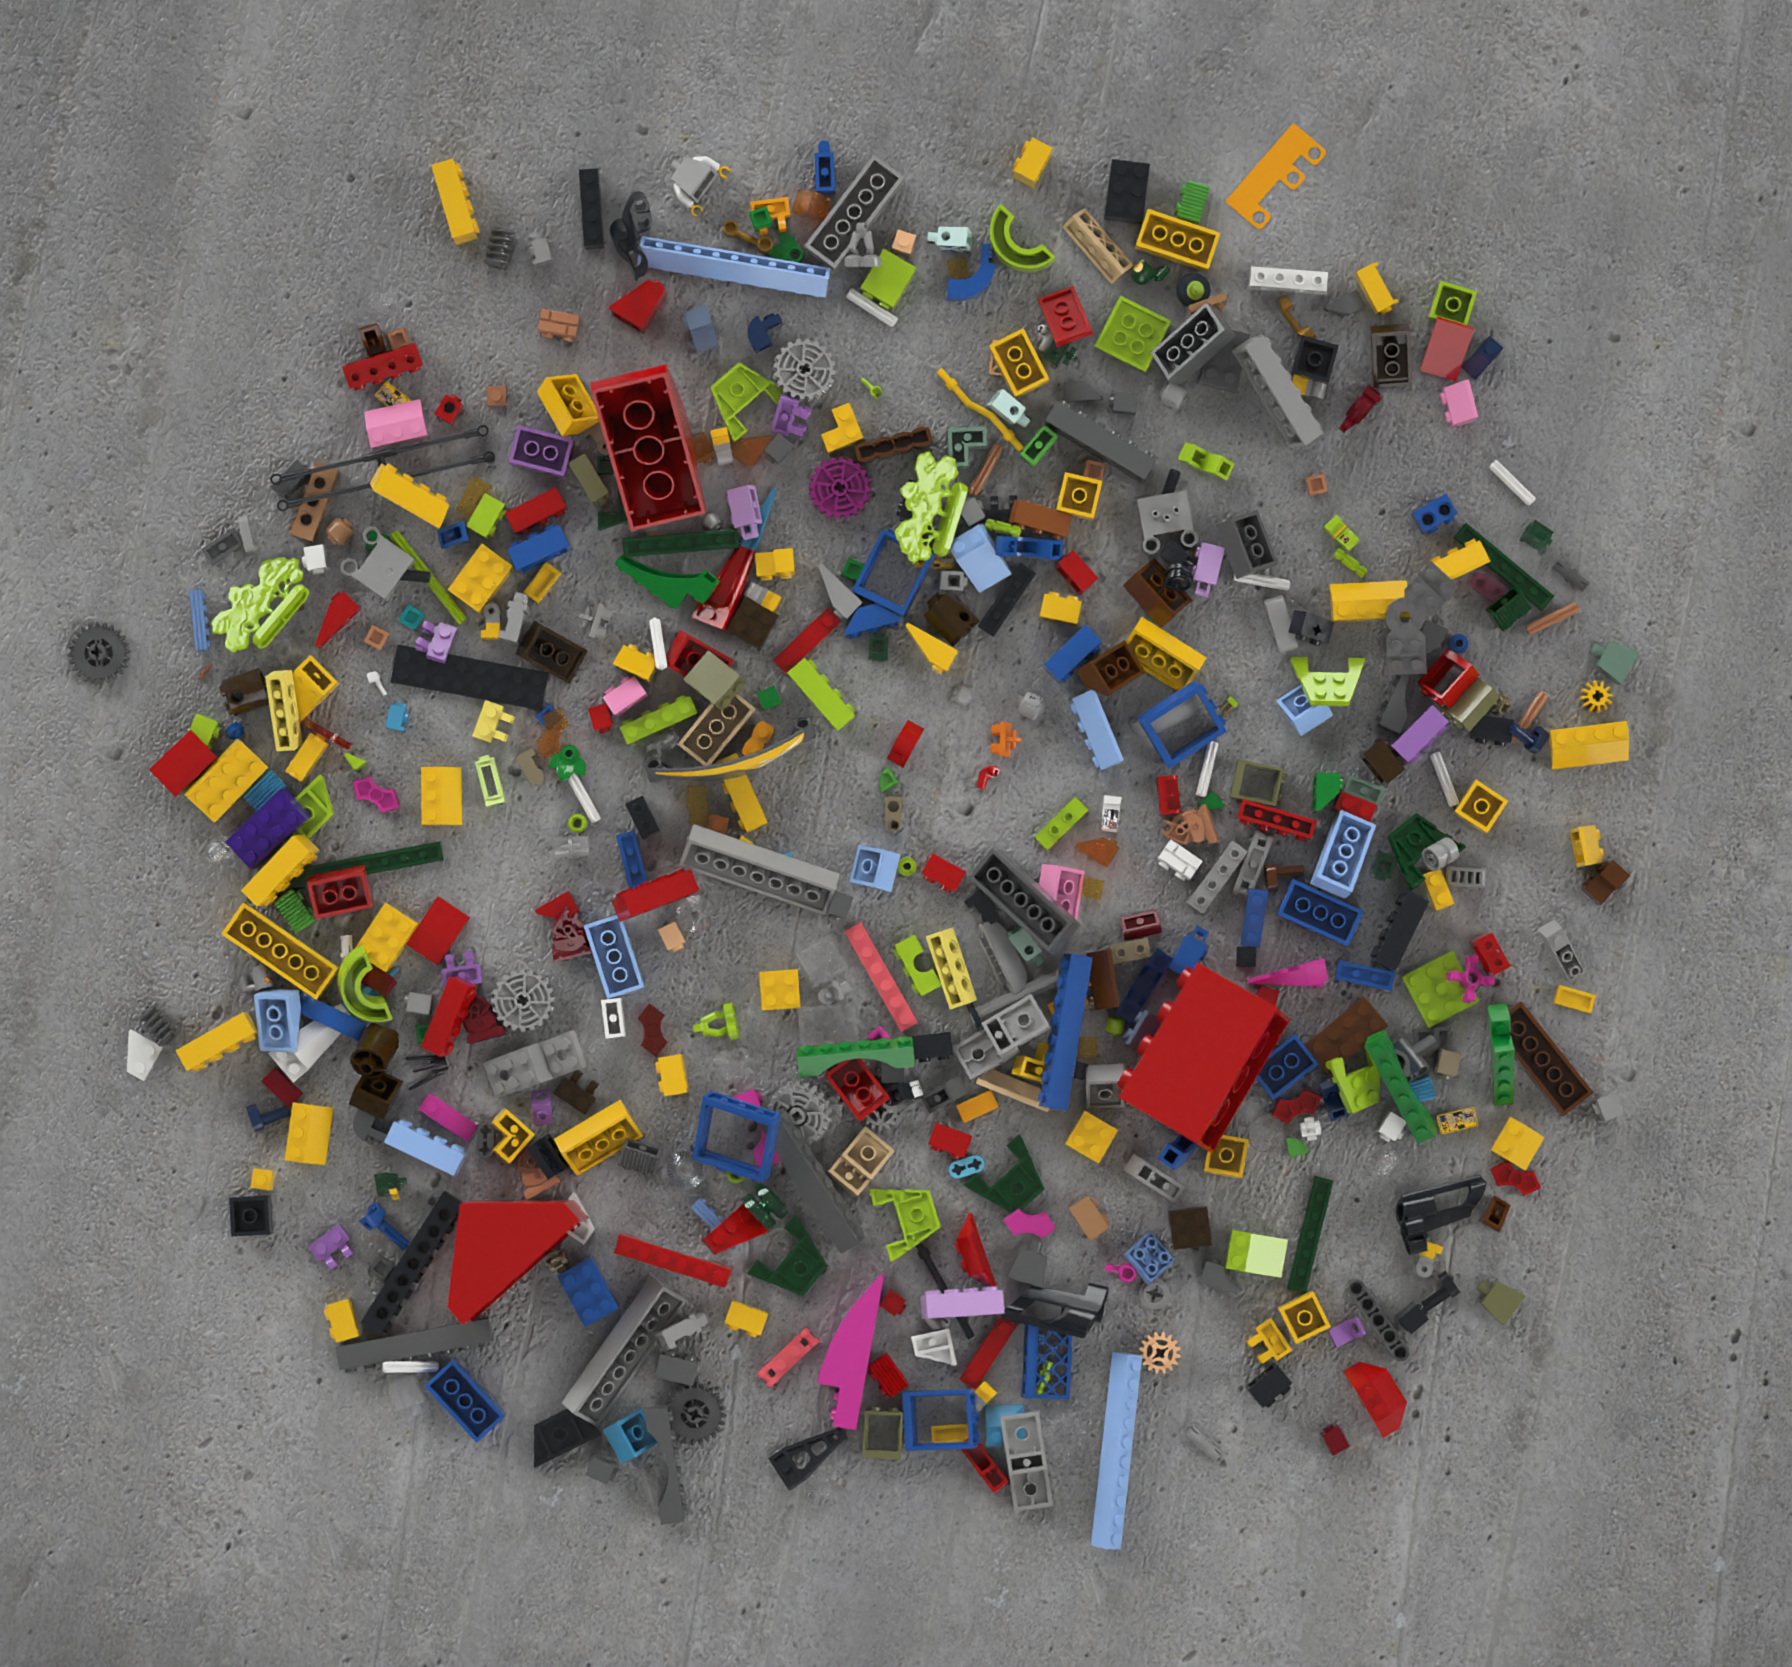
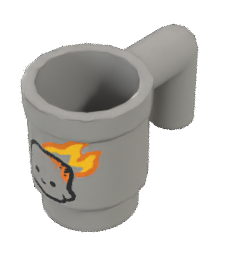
(261, 979)

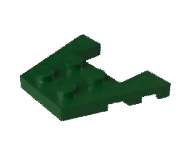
(609, 519)
(1410, 841)
(1017, 1186)
(800, 1266)

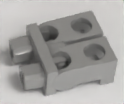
(516, 620)
(686, 1327)

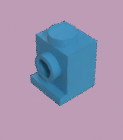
(397, 717)

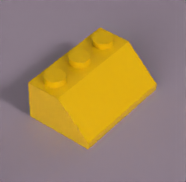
(568, 404)
(1463, 560)
(441, 796)
(309, 1133)

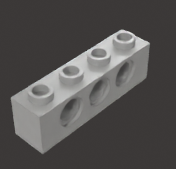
(1216, 877)

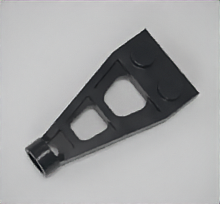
(787, 1469)

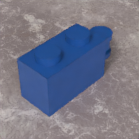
(824, 169)
(1189, 951)

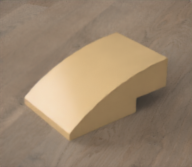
(860, 1162)

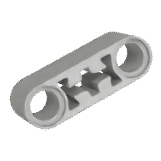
(1280, 624)

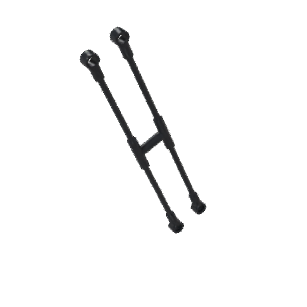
(380, 457)

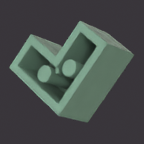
(965, 439)

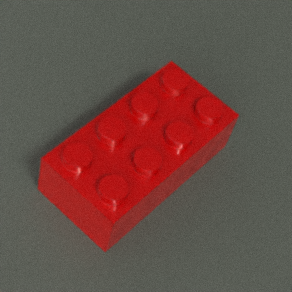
(654, 895)

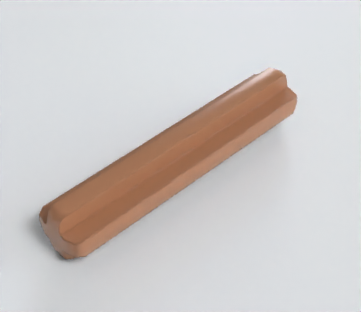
(985, 470)
(1552, 618)
(1531, 712)

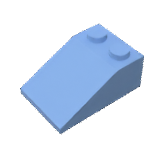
(977, 558)
(278, 1019)

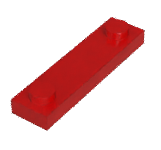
(807, 640)
(988, 1352)

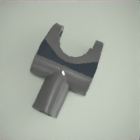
(1413, 1055)

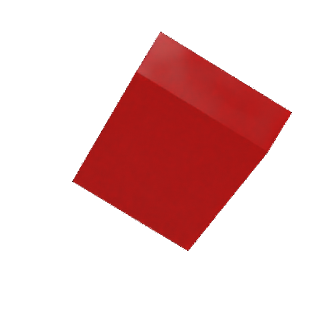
(649, 446)
(500, 1245)

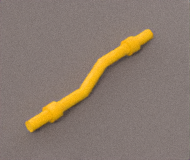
(952, 385)

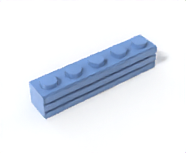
(200, 620)
(708, 1214)

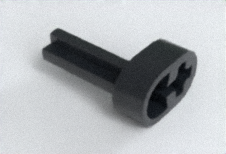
(1448, 1290)

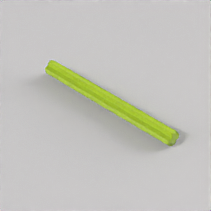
(435, 586)

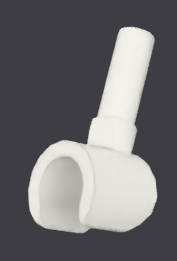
(374, 677)

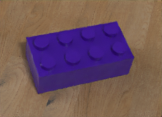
(268, 829)

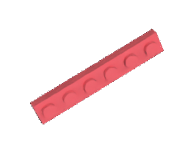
(881, 977)

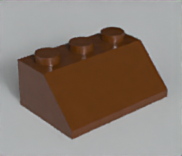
(1149, 590)
(1111, 670)
(1102, 981)

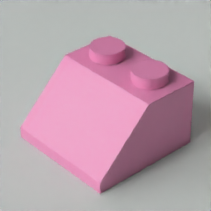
(1459, 403)
(625, 695)

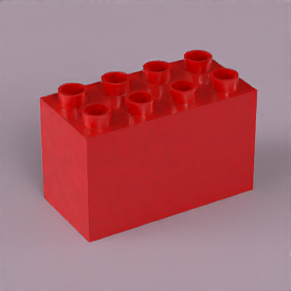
(1202, 1056)

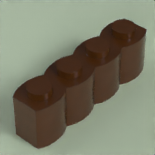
(889, 446)

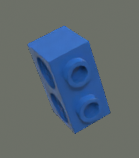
(1432, 511)

